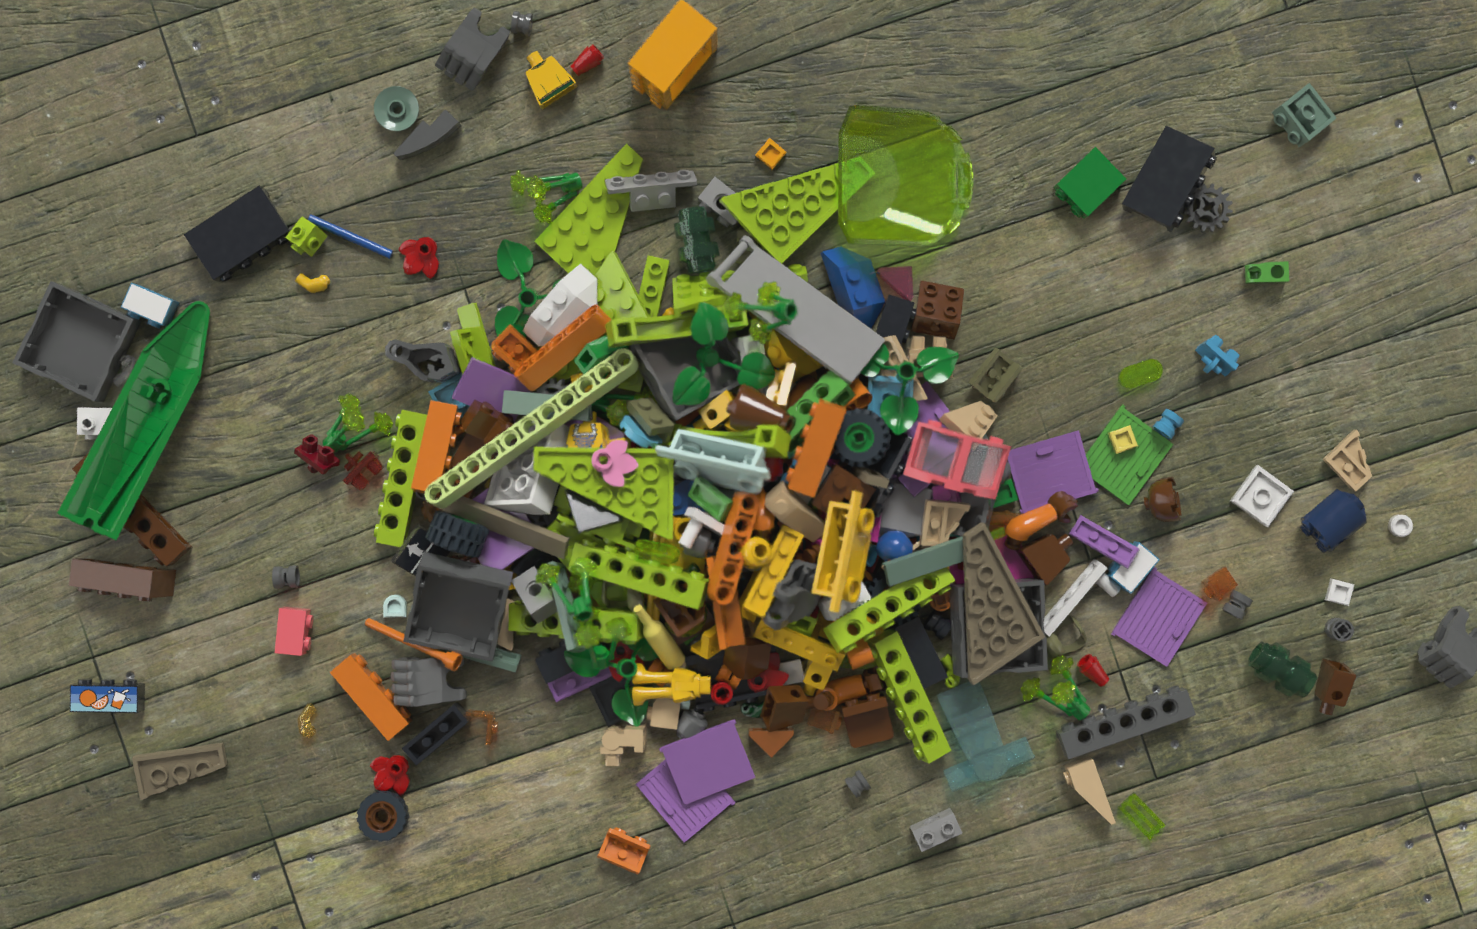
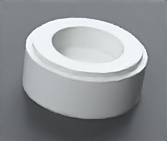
(1400, 525)

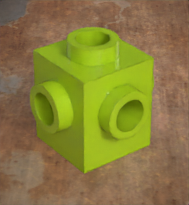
(306, 237)

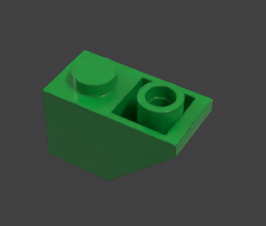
(595, 353)

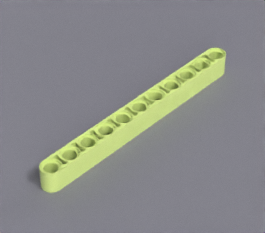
(520, 429)

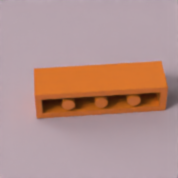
(436, 444)
(816, 448)
(371, 696)

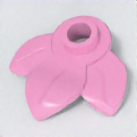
(618, 462)

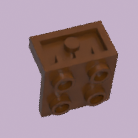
(938, 310)

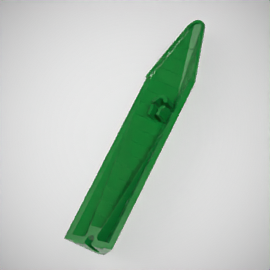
(139, 425)

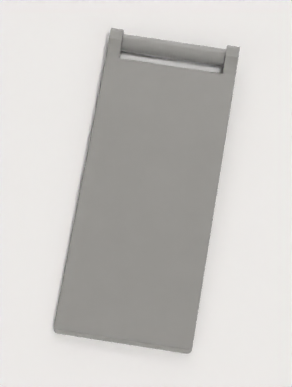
(820, 325)

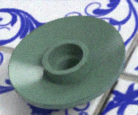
(390, 99)

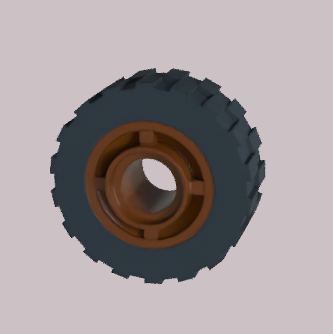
(370, 822)

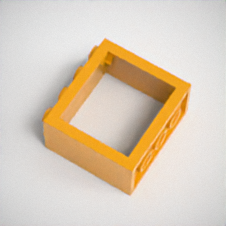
(673, 55)

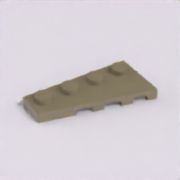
(165, 769)

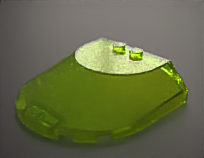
(900, 177)

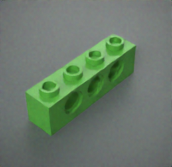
(829, 385)

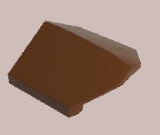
(678, 616)
(748, 659)

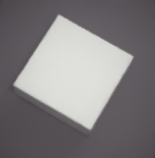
(1339, 592)
(794, 670)

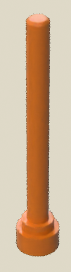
(450, 659)

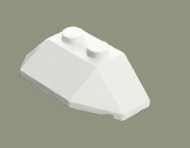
(562, 305)

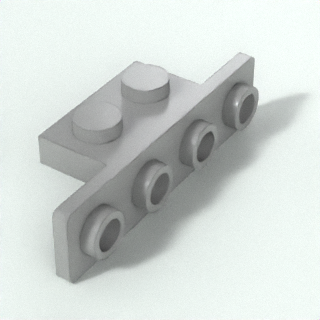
(653, 190)

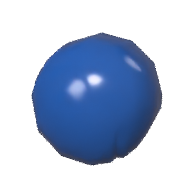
(893, 545)

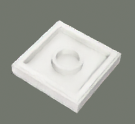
(1261, 496)

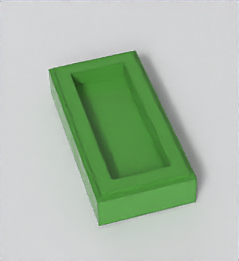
(710, 499)

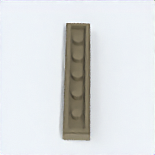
(510, 526)

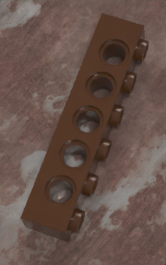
(175, 545)

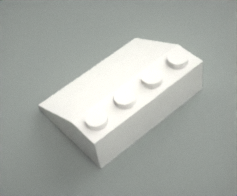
(519, 487)

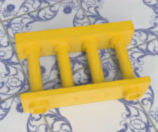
(760, 587)
(801, 644)

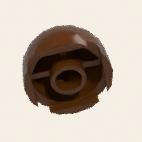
(1163, 500)

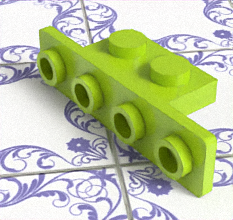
(472, 338)
(611, 534)

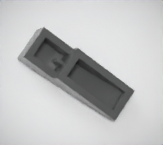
(428, 137)

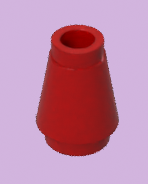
(587, 60)
(1093, 670)
(724, 696)

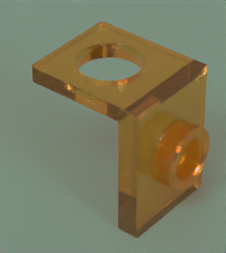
(492, 726)

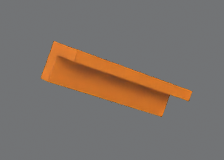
(727, 617)

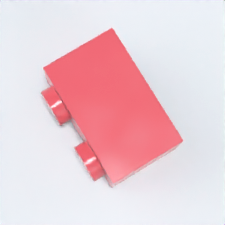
(293, 631)

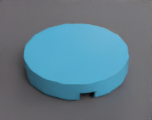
(637, 433)

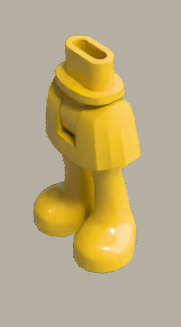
(684, 685)

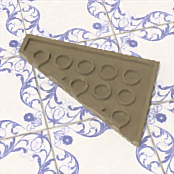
(996, 611)

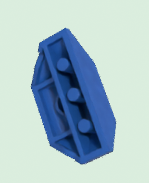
(854, 284)

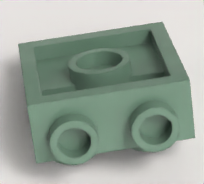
(1303, 115)

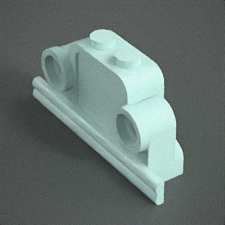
(717, 460)

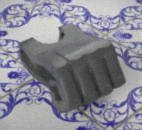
(470, 51)
(418, 353)
(793, 596)
(1453, 651)
(423, 682)

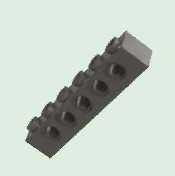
(1180, 709)

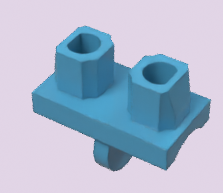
(1215, 358)

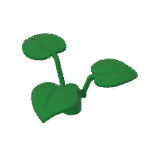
(513, 261)
(706, 327)
(902, 411)
(622, 700)

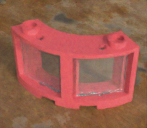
(957, 460)

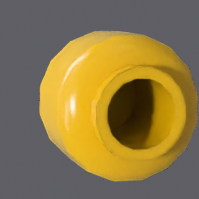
(756, 553)

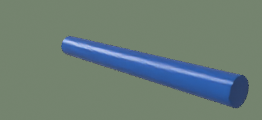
(386, 252)

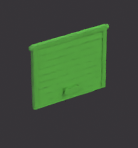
(1127, 471)

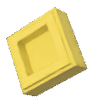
(1122, 439)

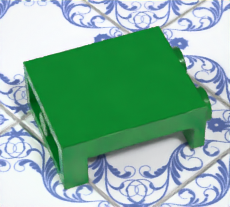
(1089, 183)

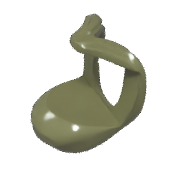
(633, 598)
(1055, 647)

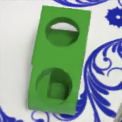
(1267, 273)

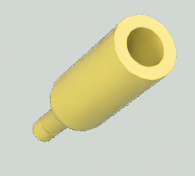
(660, 640)

